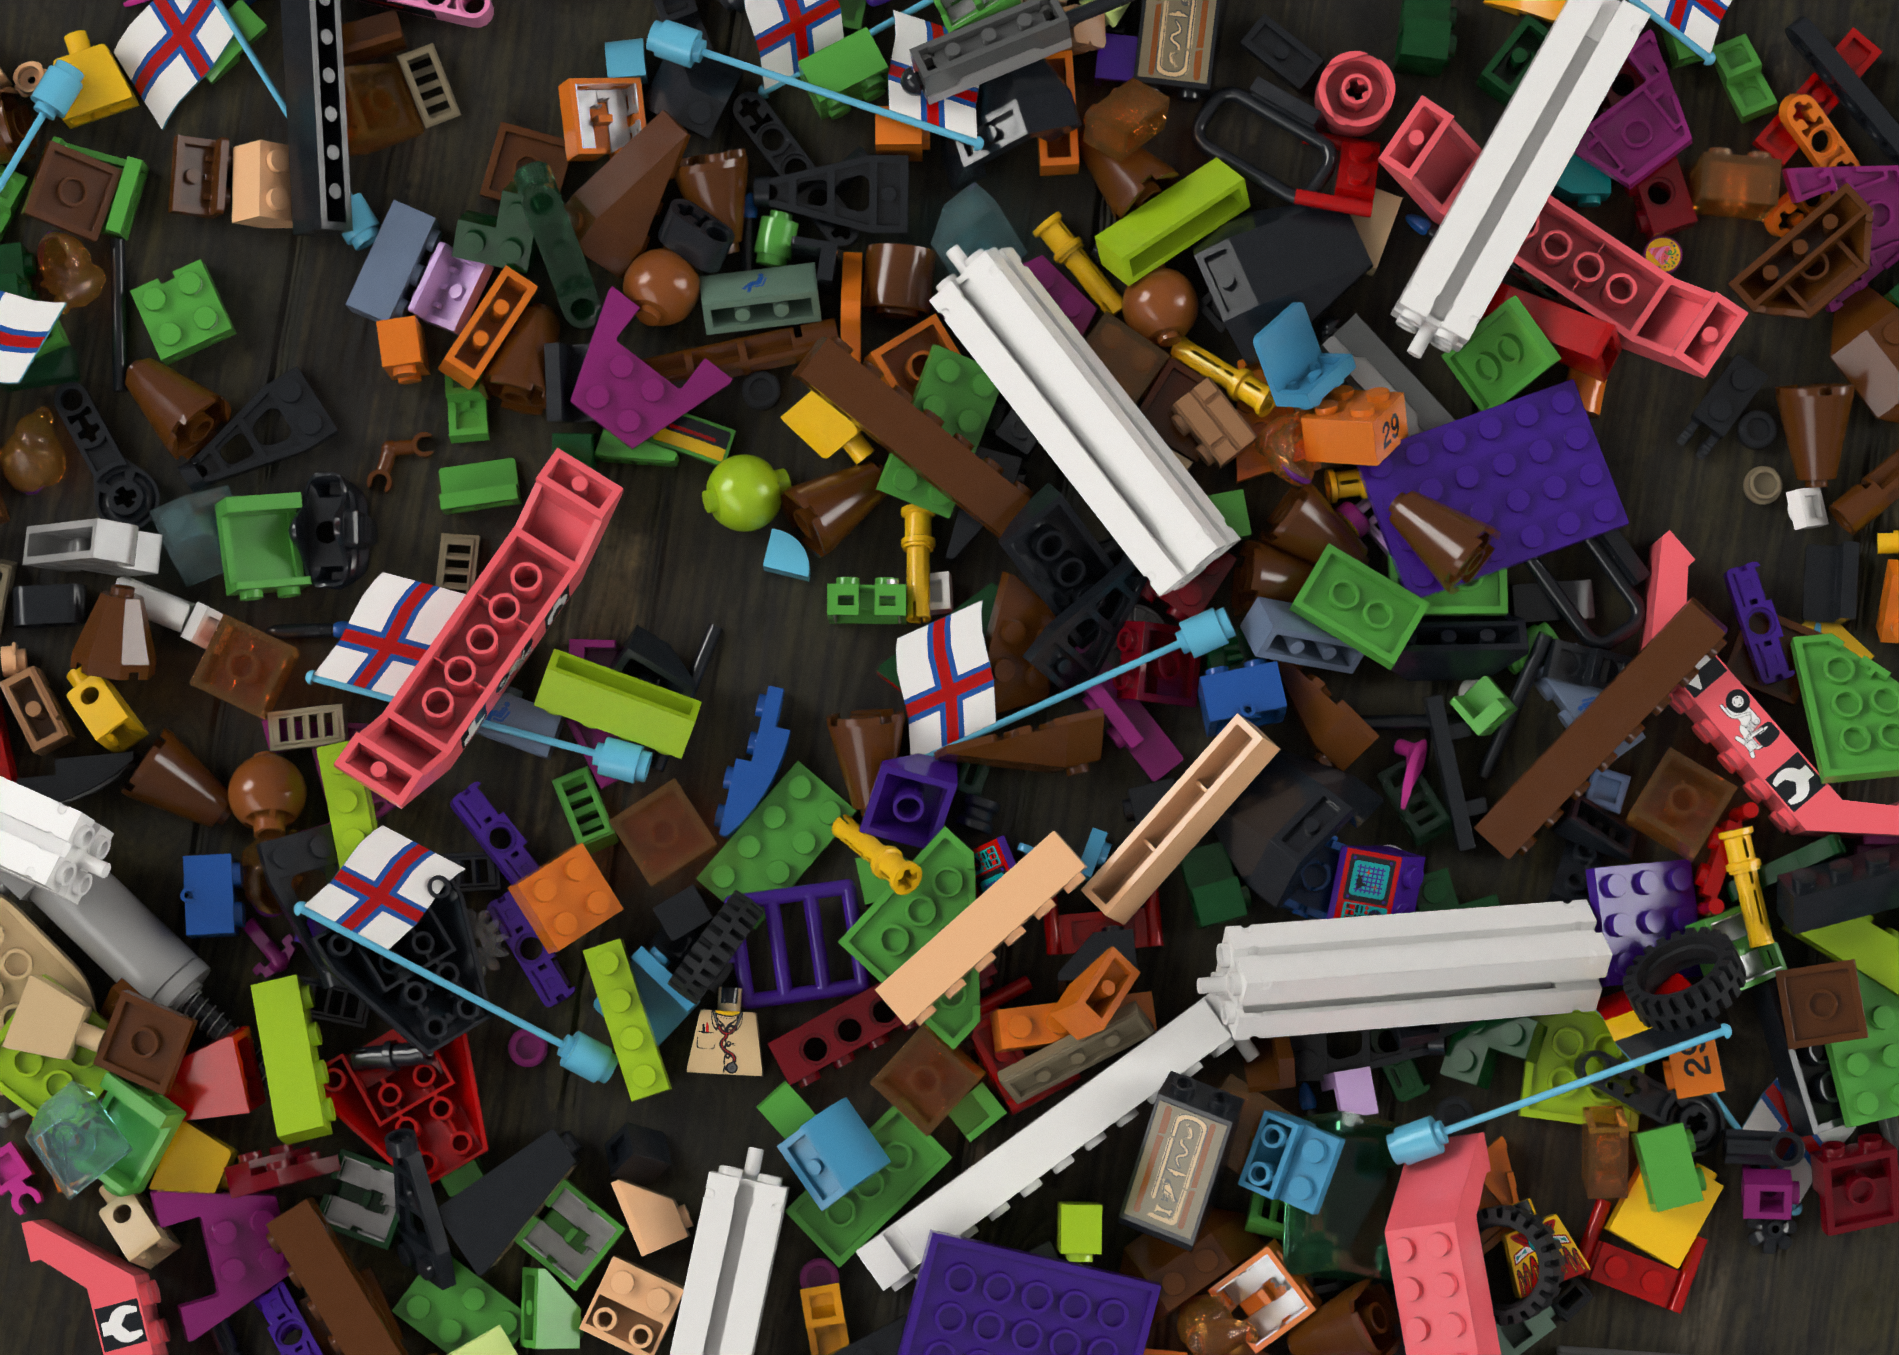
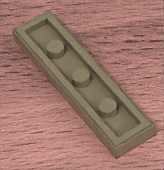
(1072, 1056)

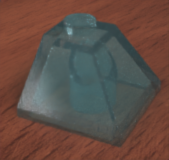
(973, 223)
(192, 533)
(75, 1138)

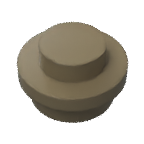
(1762, 485)

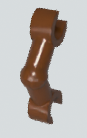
(390, 450)

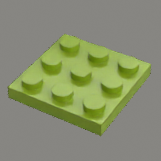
(1565, 1040)
(35, 1078)

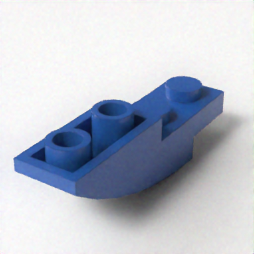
(752, 780)

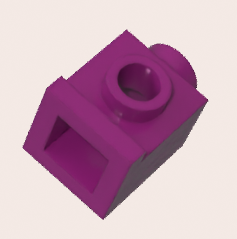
(1768, 1193)

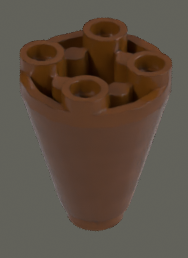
(718, 186)

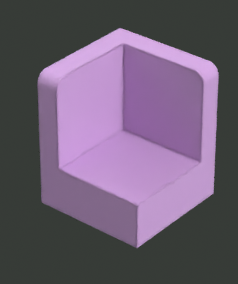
(1352, 1090)

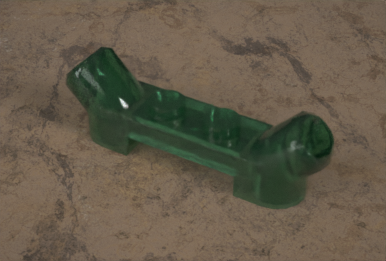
(558, 245)

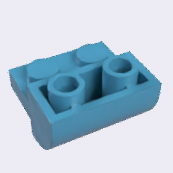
(833, 1153)
(1291, 1161)

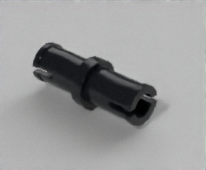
(388, 1056)

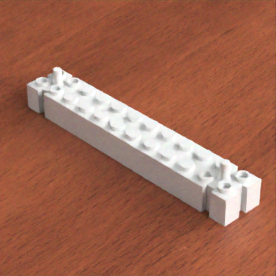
(1050, 1140)

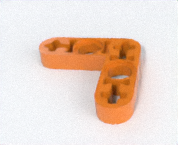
(1834, 153)
(852, 301)

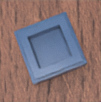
(1608, 789)

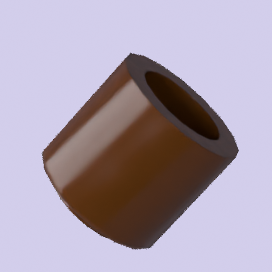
(898, 281)

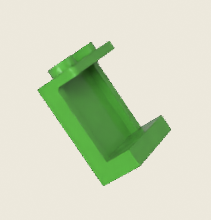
(127, 194)
(258, 546)
(147, 1124)

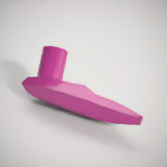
(1415, 759)

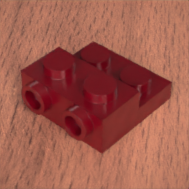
(1196, 594)
(1164, 680)
(278, 1170)
(1856, 1184)

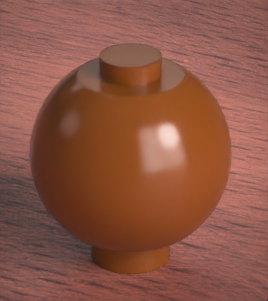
(662, 287)
(1161, 306)
(267, 794)

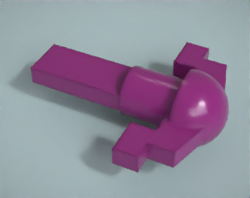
(278, 959)

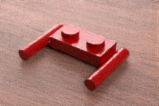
(1354, 178)
(1711, 875)
(1069, 931)
(995, 1062)
(1633, 1272)

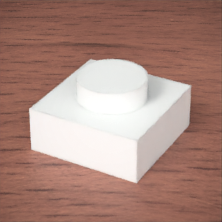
(1806, 508)
(941, 593)
(201, 625)

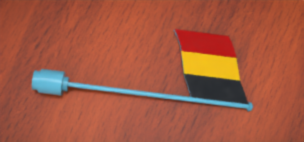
(1641, 1044)

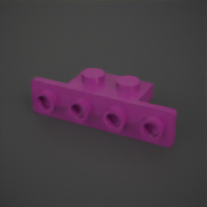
(1132, 727)

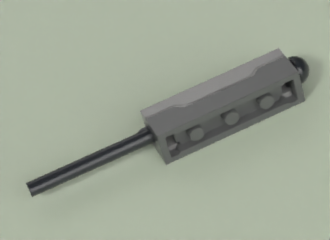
(995, 46)
(1381, 368)

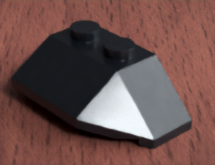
(1462, 647)

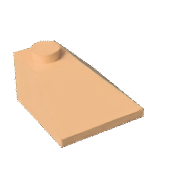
(651, 1216)

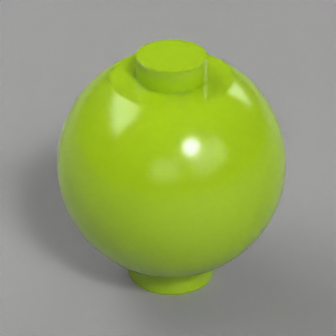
(745, 492)

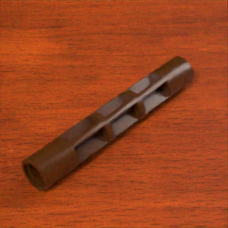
(746, 353)
(1869, 497)

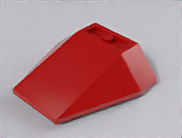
(431, 1099)

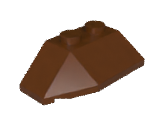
(1811, 260)
(1867, 350)
(1187, 1273)

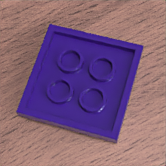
(1640, 906)

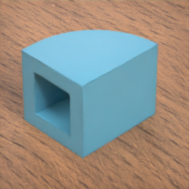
(626, 59)
(786, 556)

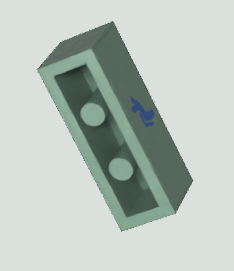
(760, 298)

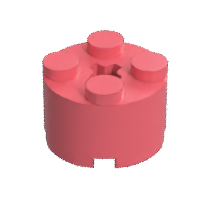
(1365, 76)

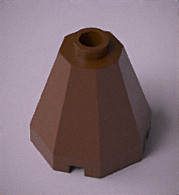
(116, 637)

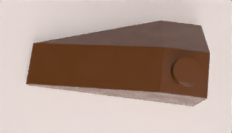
(622, 197)
(1330, 727)
(1055, 746)

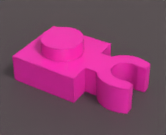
(13, 1177)

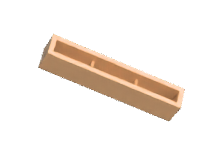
(1180, 819)
(981, 928)

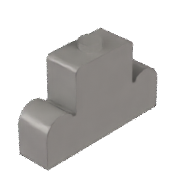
(93, 547)

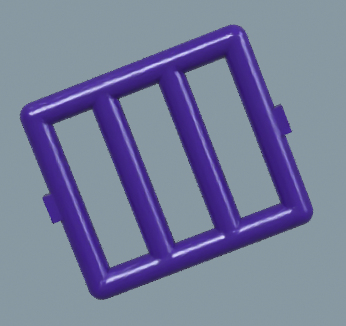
(824, 987)

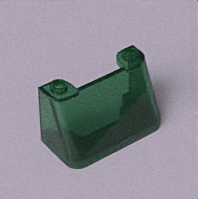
(1348, 1232)

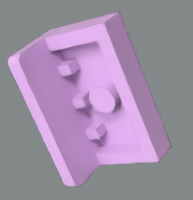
(449, 290)

